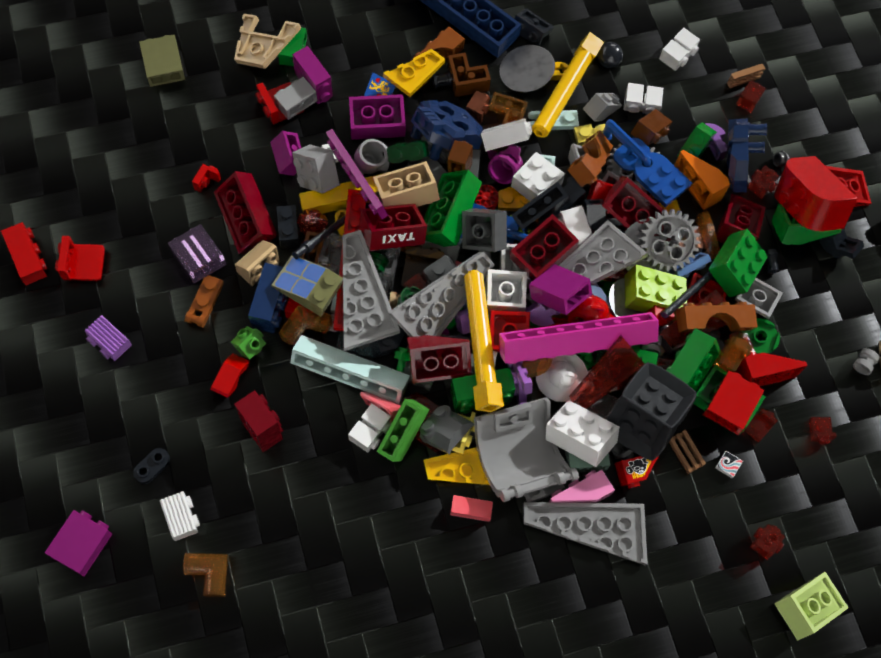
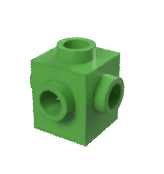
(248, 342)

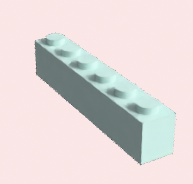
(349, 369)

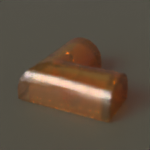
(511, 107)
(708, 234)
(300, 321)
(212, 566)

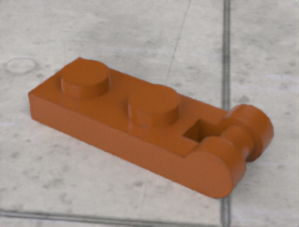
(204, 301)

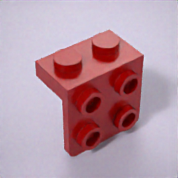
(267, 99)
(79, 260)

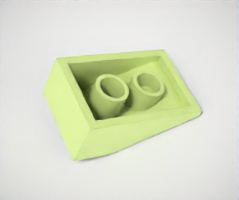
(811, 606)

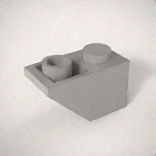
(602, 106)

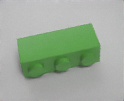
(403, 430)

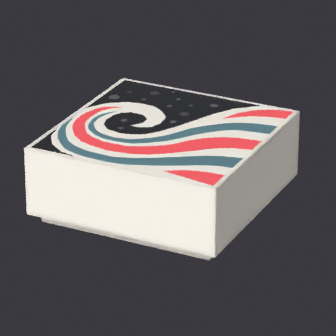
(729, 464)

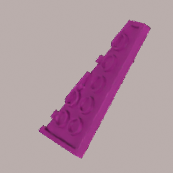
(355, 175)

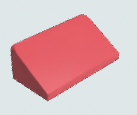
(386, 405)
(471, 508)

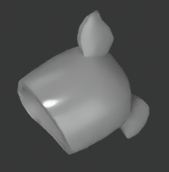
(370, 157)

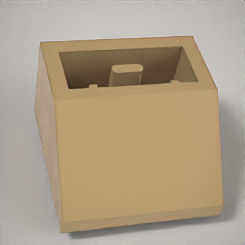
(252, 263)

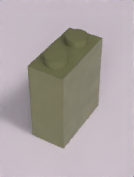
(162, 60)

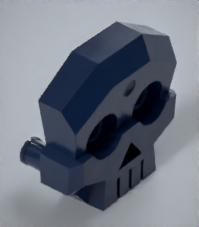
(443, 124)
(739, 149)

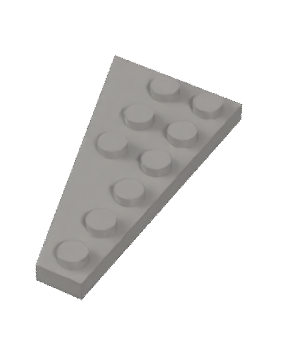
(602, 255)
(363, 296)
(439, 302)
(604, 526)

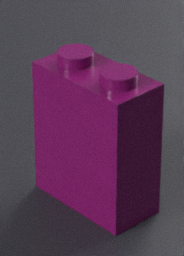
(310, 68)
(560, 289)
(79, 542)

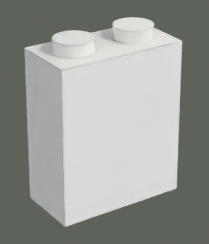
(506, 134)

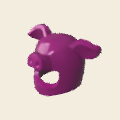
(504, 164)

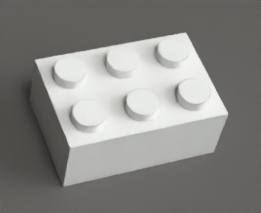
(582, 433)

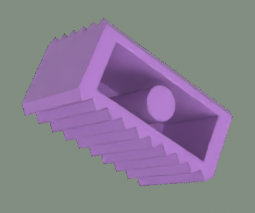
(108, 338)

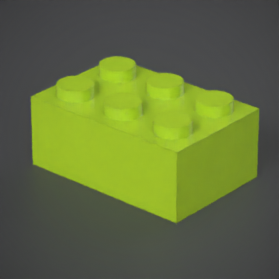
(652, 287)

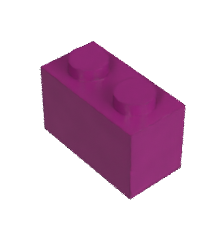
(282, 148)

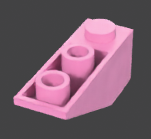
(590, 490)

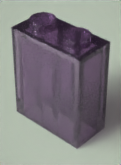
(197, 253)

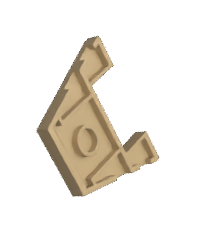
(259, 48)

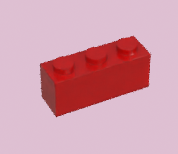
(25, 253)

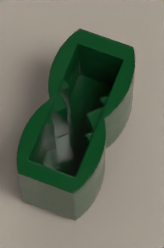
(403, 151)

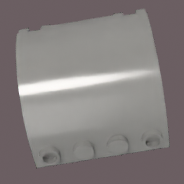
(516, 452)

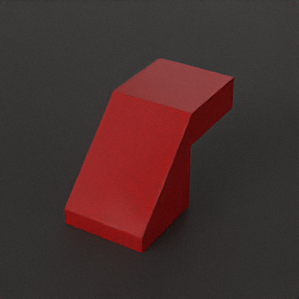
(229, 374)

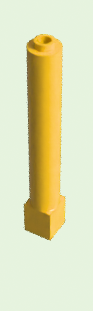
(554, 106)
(487, 392)

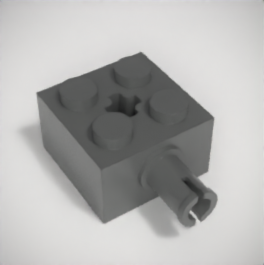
(484, 230)

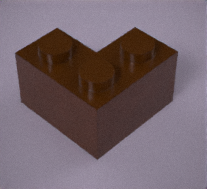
(465, 78)

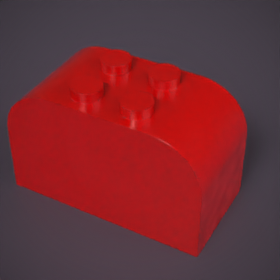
(814, 195)

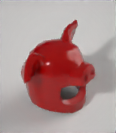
(591, 309)

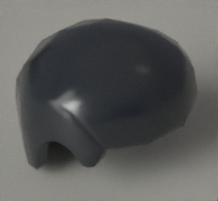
(610, 55)

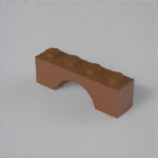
(446, 43)
(589, 165)
(737, 317)

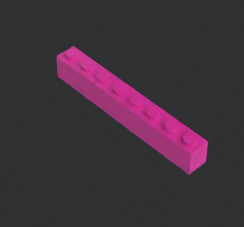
(577, 337)

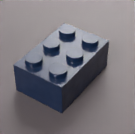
(267, 301)

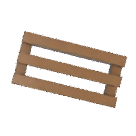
(744, 76)
(694, 450)

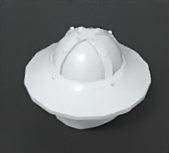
(562, 377)

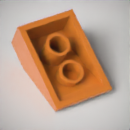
(707, 181)

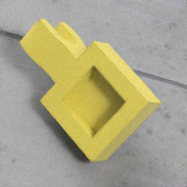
(583, 132)

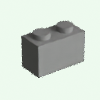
(295, 98)

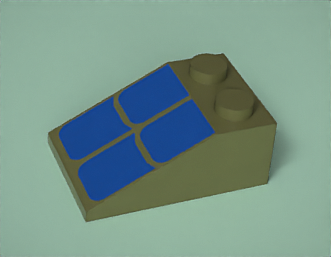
(308, 284)

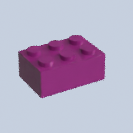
(377, 116)

